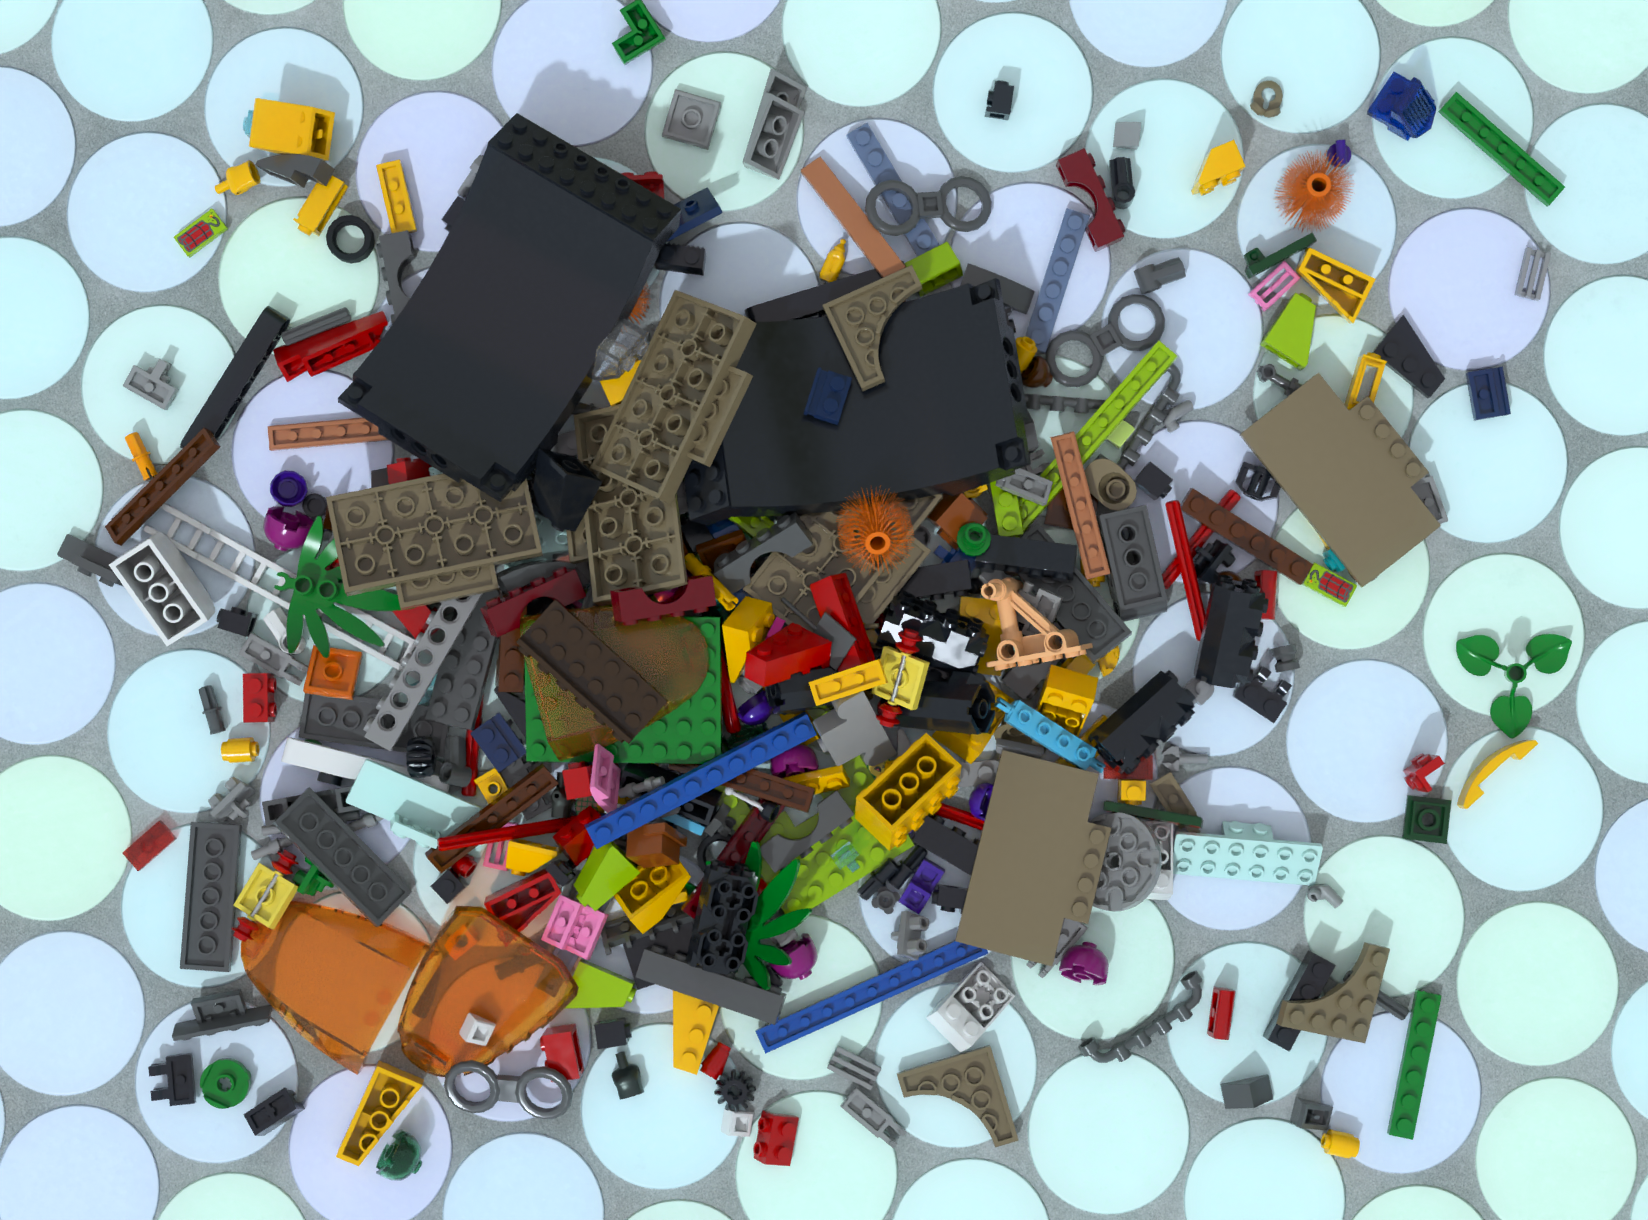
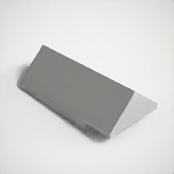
(775, 125)

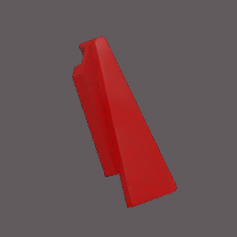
(330, 347)

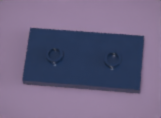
(696, 211)

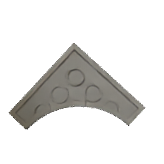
(861, 317)
(1347, 1007)
(970, 1081)

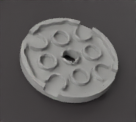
(1138, 863)

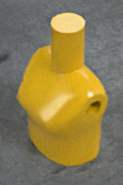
(239, 178)

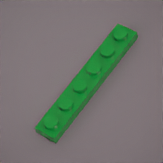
(1501, 149)
(1414, 1064)

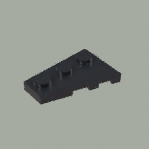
(1409, 358)

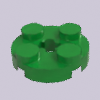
(212, 1088)

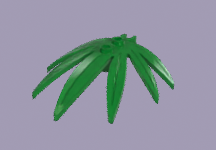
(320, 589)
(767, 905)

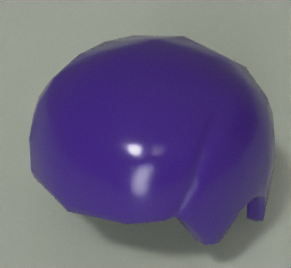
(288, 488)
(755, 710)
(979, 800)

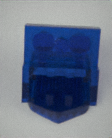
(1404, 107)

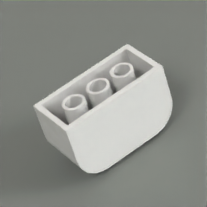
(164, 587)

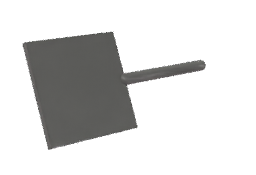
(831, 630)

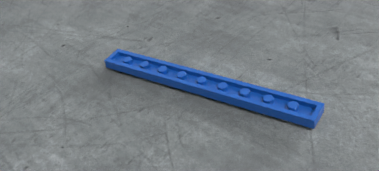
(700, 780)
(866, 994)

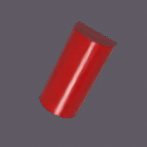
(1268, 582)
(1221, 1013)

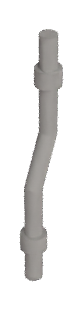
(277, 845)

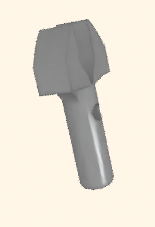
(466, 185)
(1183, 758)

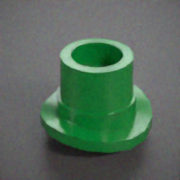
(973, 539)

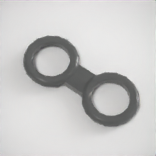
(928, 205)
(1105, 340)
(508, 1089)

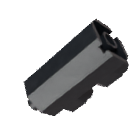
(1230, 632)
(948, 638)
(795, 695)
(951, 704)
(1143, 722)
(722, 917)

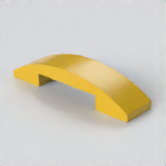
(1471, 790)

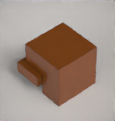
(954, 513)
(655, 845)

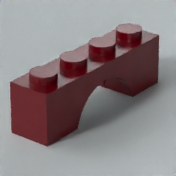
(1078, 172)
(633, 604)
(505, 613)

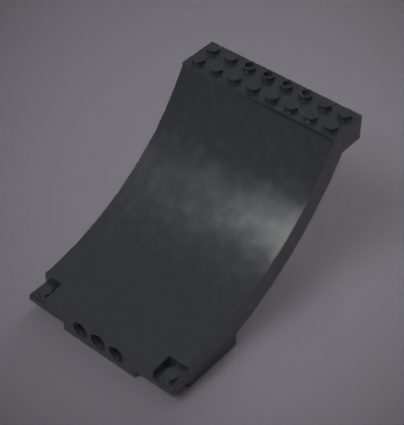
(513, 310)
(934, 426)

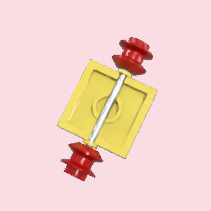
(904, 677)
(265, 896)

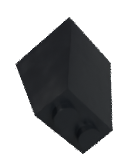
(563, 489)

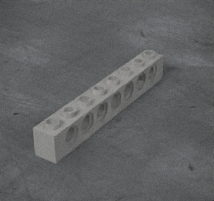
(388, 737)

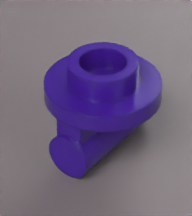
(1342, 151)

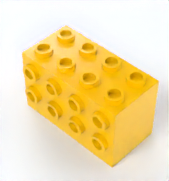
(908, 792)

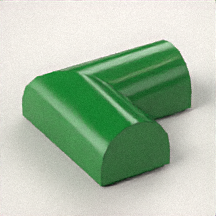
(644, 33)

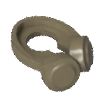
(1257, 104)

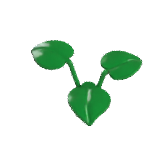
(1479, 652)

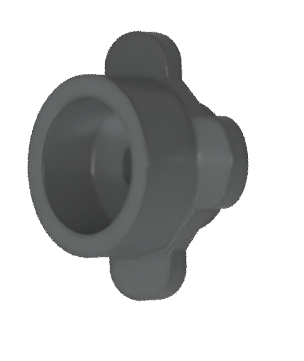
(887, 906)

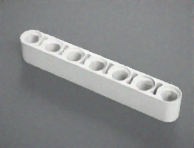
(341, 762)

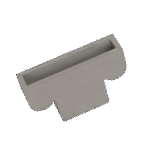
(853, 731)

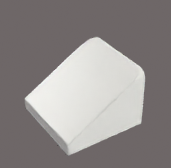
(476, 1029)
(737, 1123)

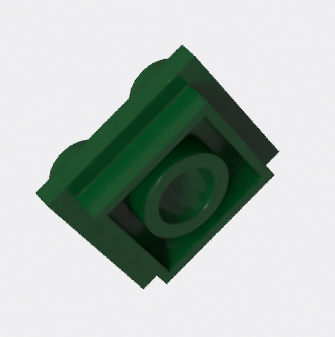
(1414, 811)

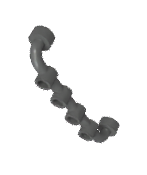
(1058, 403)
(1155, 416)
(1161, 1024)

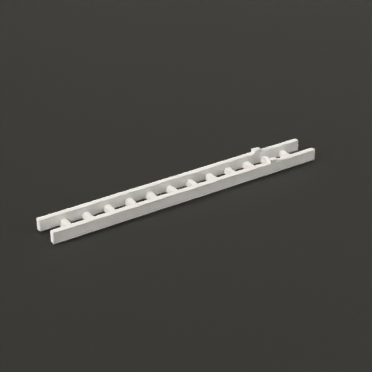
(274, 596)

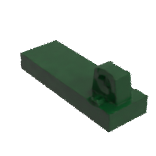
(1258, 262)

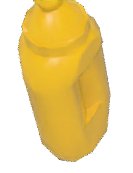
(833, 263)

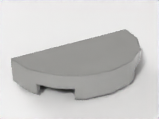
(1019, 748)

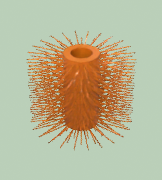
(1314, 191)
(875, 530)

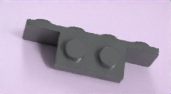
(89, 559)
(219, 1014)

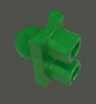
(312, 881)

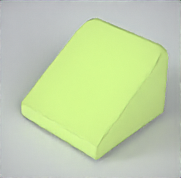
(1120, 434)

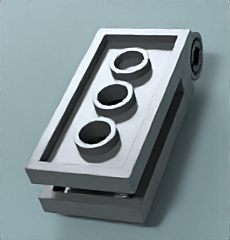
(1137, 586)

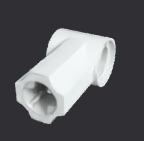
(277, 623)

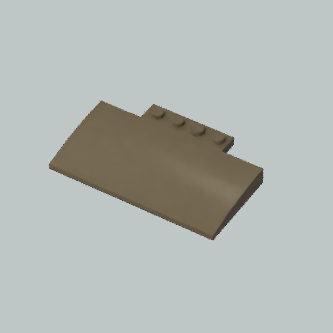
(678, 398)
(1345, 476)
(624, 531)
(430, 538)
(792, 576)
(1033, 859)

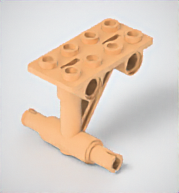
(1032, 647)

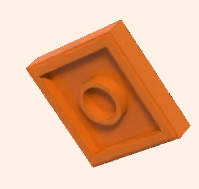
(333, 675)

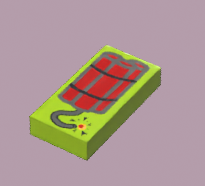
(200, 233)
(1329, 585)

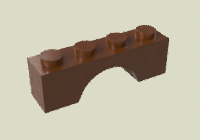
(510, 660)

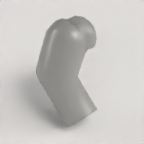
(1175, 413)
(1323, 892)

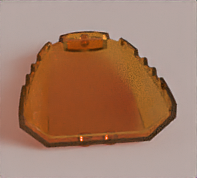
(664, 652)
(482, 970)
(332, 975)

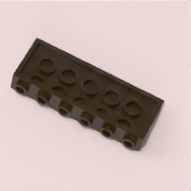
(591, 672)

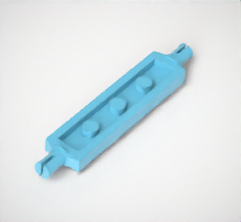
(1050, 734)

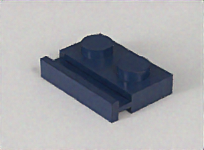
(1488, 393)
(827, 396)
(499, 742)

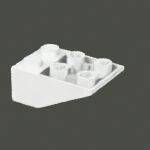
(1164, 833)
(970, 1007)

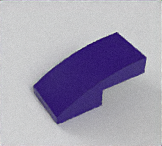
(921, 885)

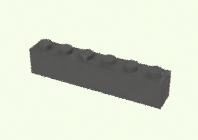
(719, 989)

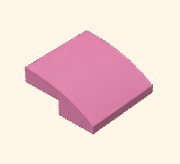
(605, 779)
(574, 927)

